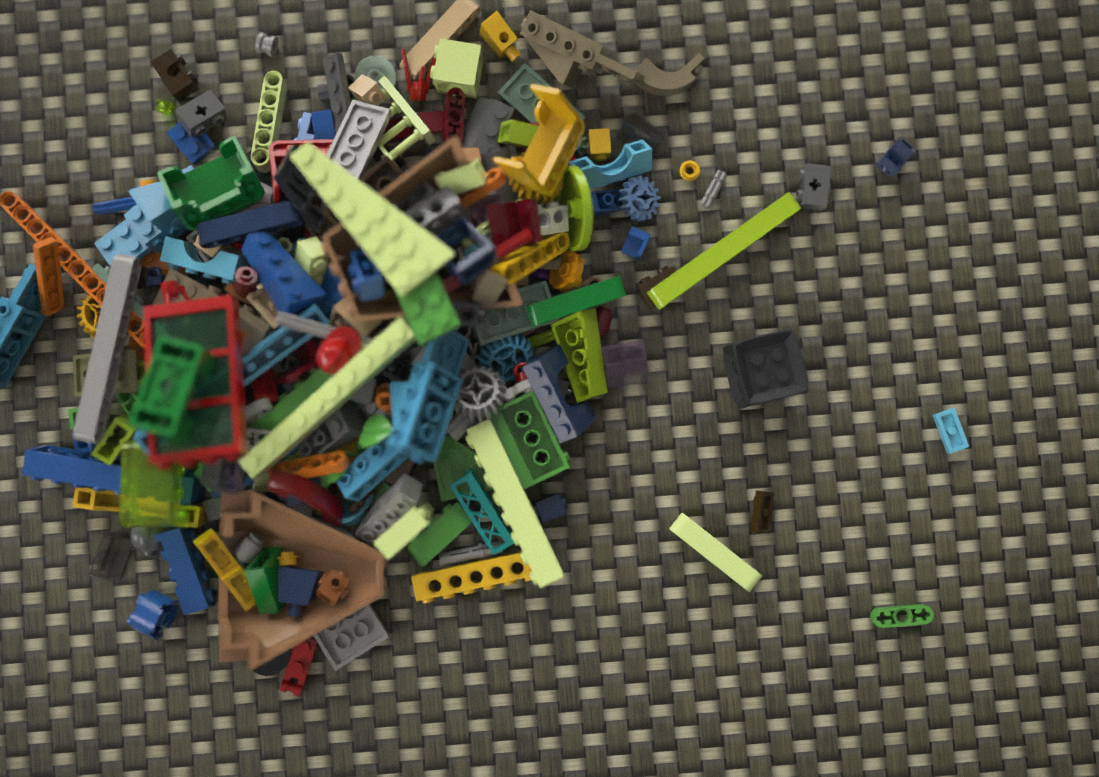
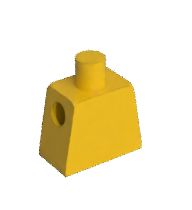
(496, 29)

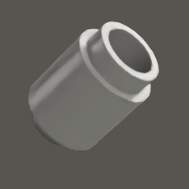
(248, 548)

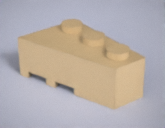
(341, 317)

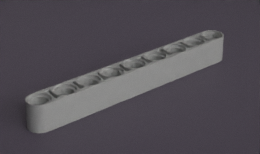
(107, 349)

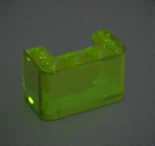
(149, 495)

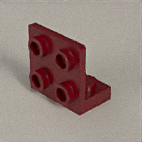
(513, 217)

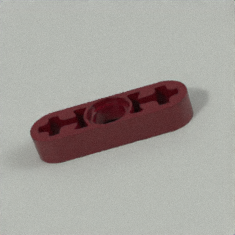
(459, 110)

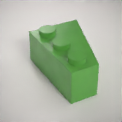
(438, 533)

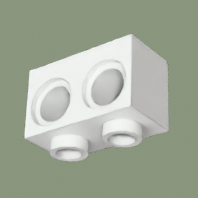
(553, 218)

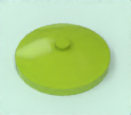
(579, 205)

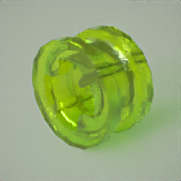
(164, 107)

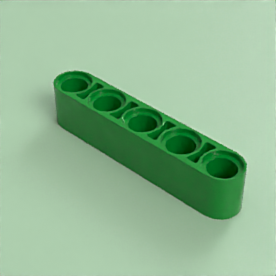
(576, 301)

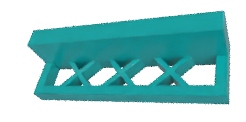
(489, 507)

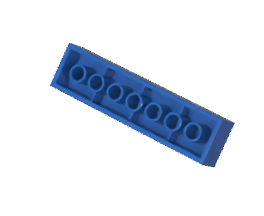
(85, 470)

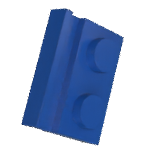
(193, 148)

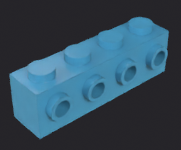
(369, 470)

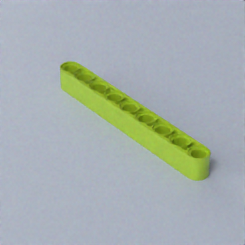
(723, 251)

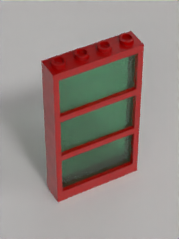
(215, 401)

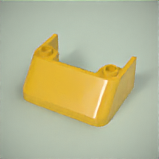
(551, 145)

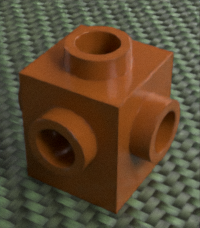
(328, 592)

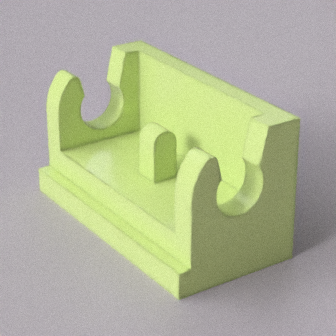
(463, 178)

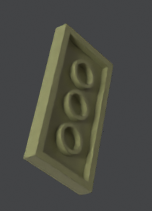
(126, 378)

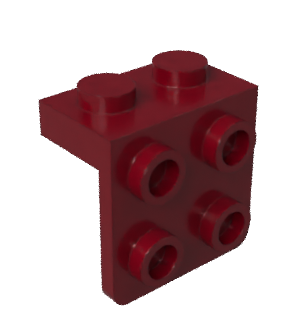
(306, 356)

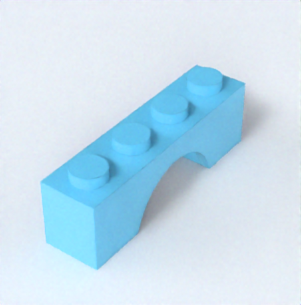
(632, 161)
(184, 254)

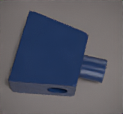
(298, 587)

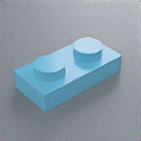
(950, 430)

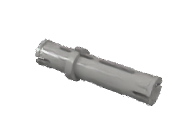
(465, 554)

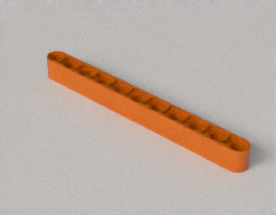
(74, 264)

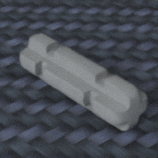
(713, 189)

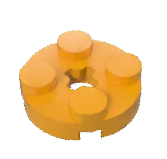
(569, 273)

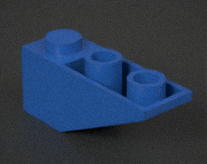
(606, 202)

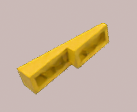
(226, 567)

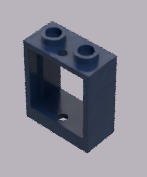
(476, 262)

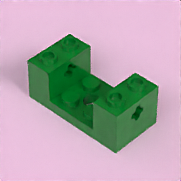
(161, 411)

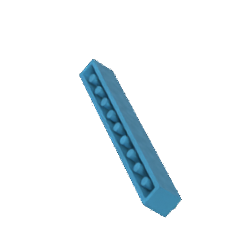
(265, 354)

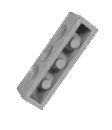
(389, 509)

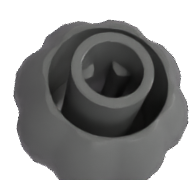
(145, 540)

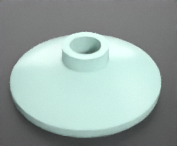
(376, 64)

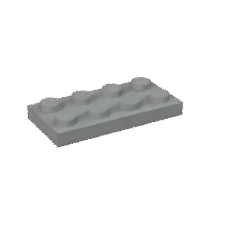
(358, 137)

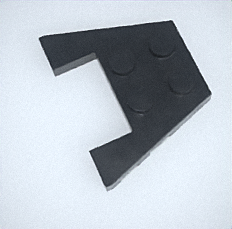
(299, 191)

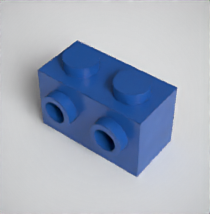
(366, 276)

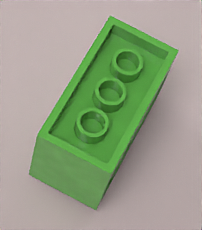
(524, 453)

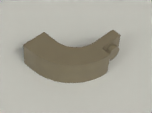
(669, 83)

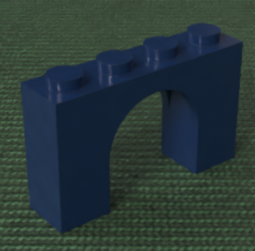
(543, 376)

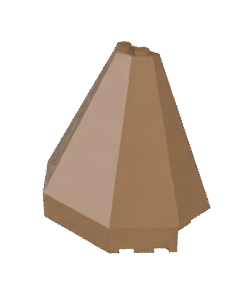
(318, 547)

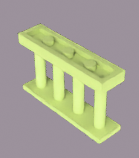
(410, 118)

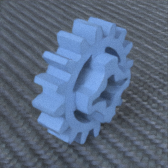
(639, 198)

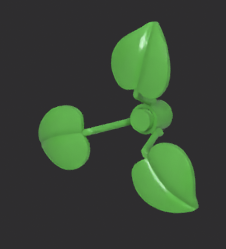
(374, 431)

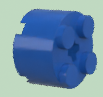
(153, 614)

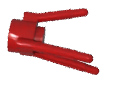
(419, 88)
(172, 290)

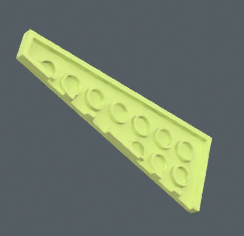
(390, 238)

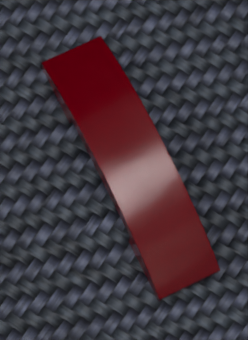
(432, 120)
(313, 494)

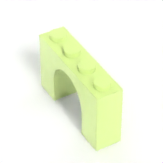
(405, 529)

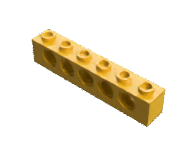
(422, 581)

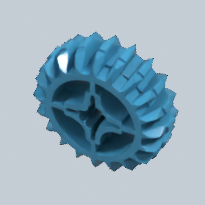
(505, 355)

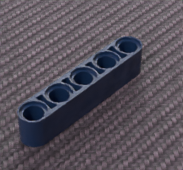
(238, 226)

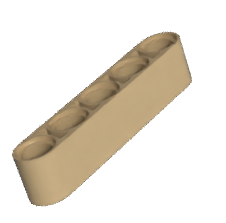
(448, 27)

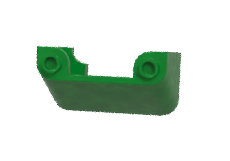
(214, 187)

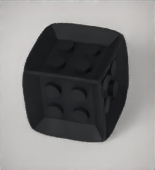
(765, 368)

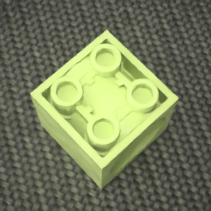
(457, 66)

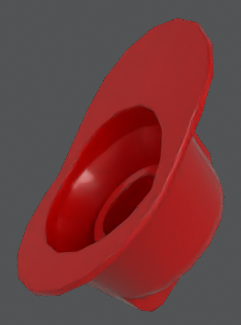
(338, 349)

